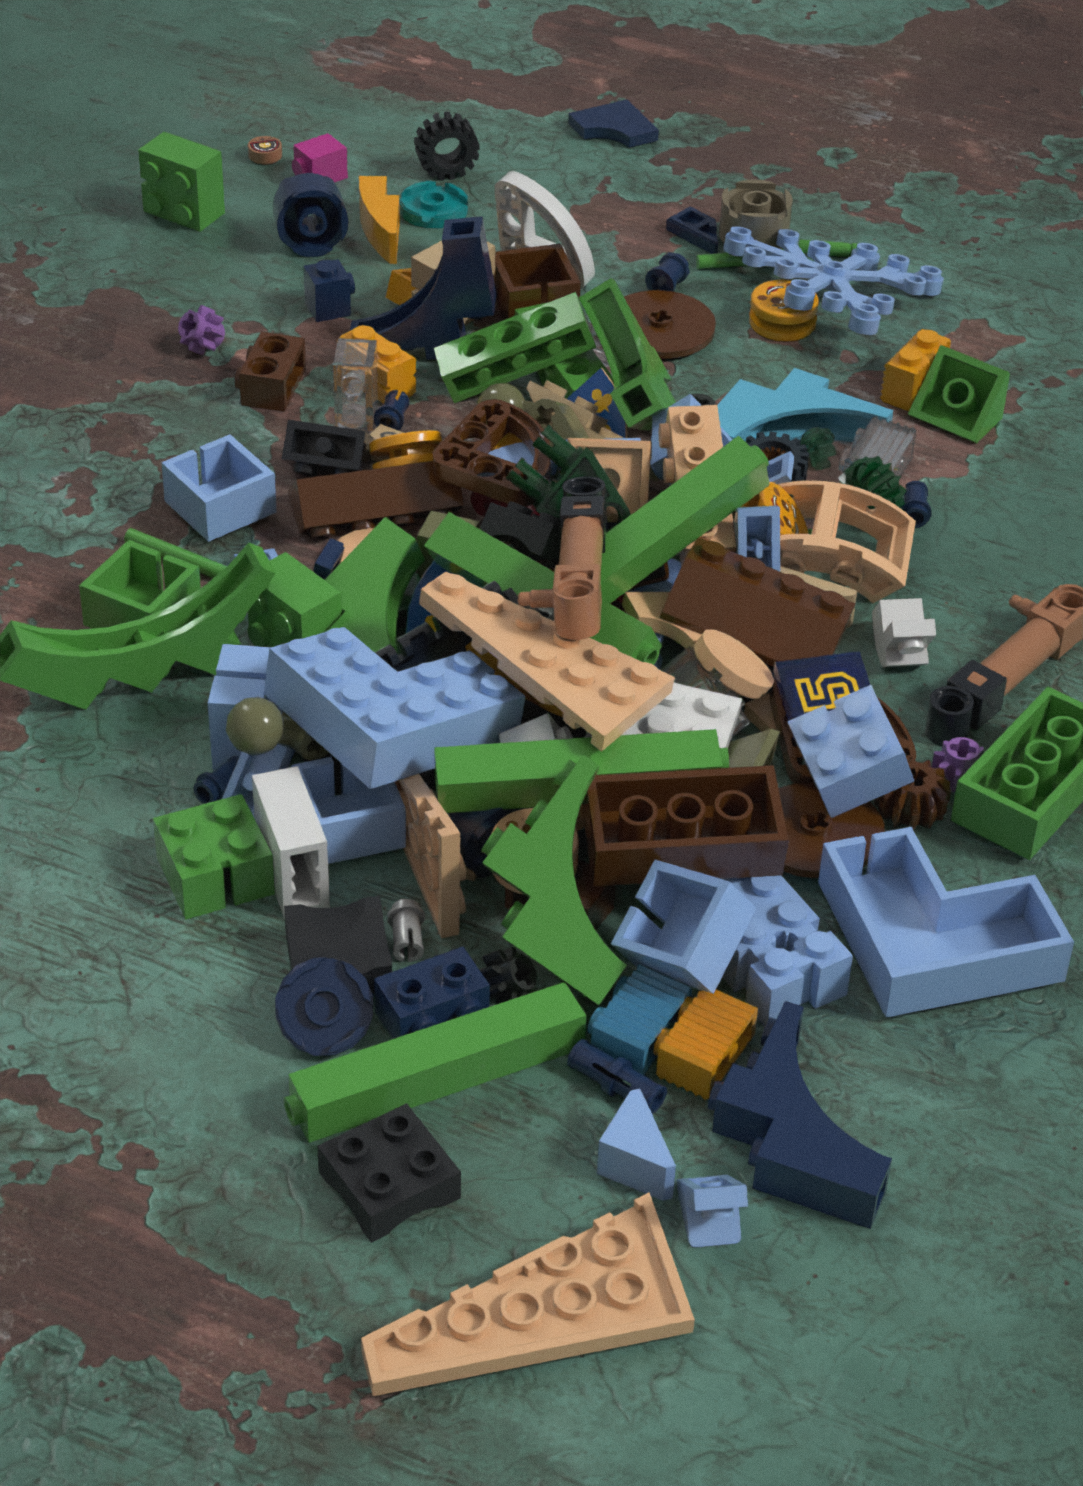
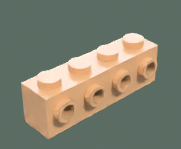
(691, 438)

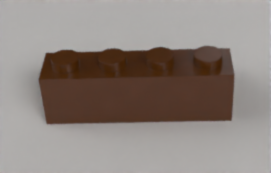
(370, 495)
(756, 605)

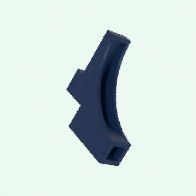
(457, 290)
(793, 1142)

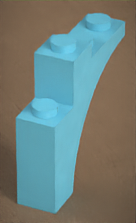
(794, 408)

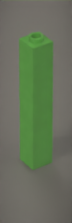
(681, 515)
(485, 559)
(524, 772)
(434, 1062)

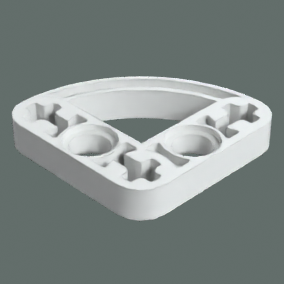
(520, 196)

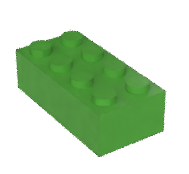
(1026, 777)

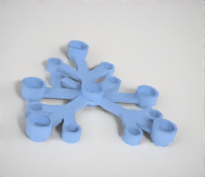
(834, 275)

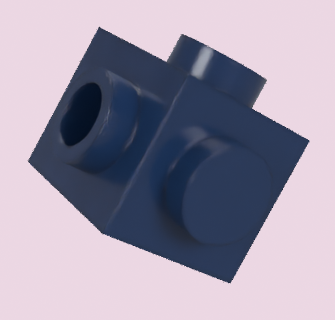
(328, 290)

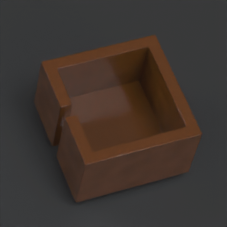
(532, 277)

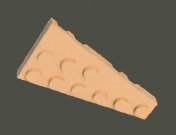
(581, 677)
(434, 854)
(552, 1304)

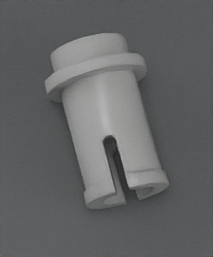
(406, 921)

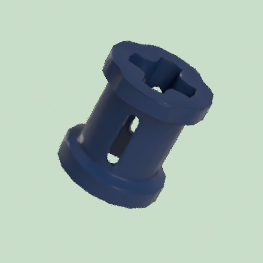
(671, 270)

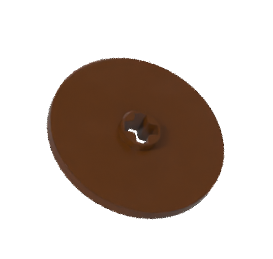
(672, 322)
(811, 826)

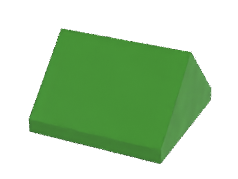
(961, 395)

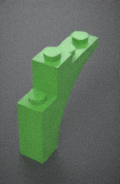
(635, 366)
(374, 583)
(540, 865)

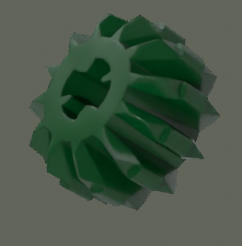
(876, 478)

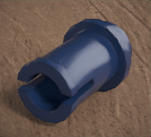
(392, 410)
(916, 503)
(211, 786)

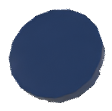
(324, 1007)

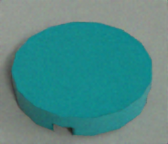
(431, 205)

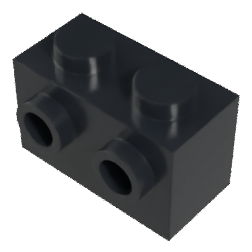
(325, 448)

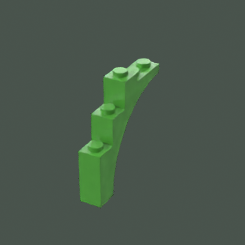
(78, 663)

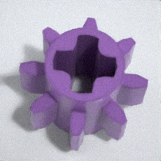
(201, 330)
(956, 758)

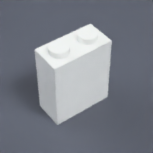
(294, 838)

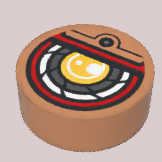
(265, 150)

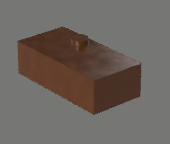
(694, 819)

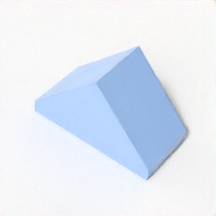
(758, 534)
(635, 1150)

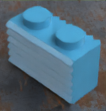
(637, 1015)

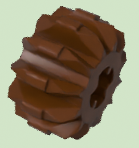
(919, 801)

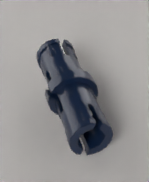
(591, 1062)

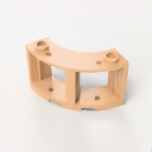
(832, 502)

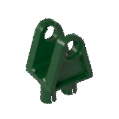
(573, 464)

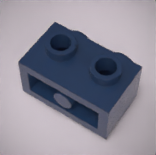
(430, 993)

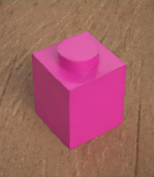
(321, 156)

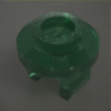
(819, 446)

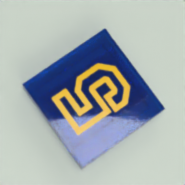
(818, 681)

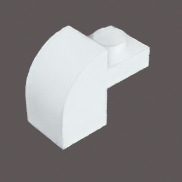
(902, 632)

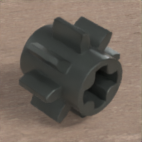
(508, 974)

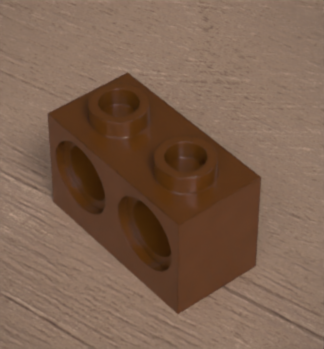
(271, 371)

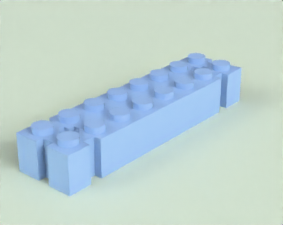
(784, 952)

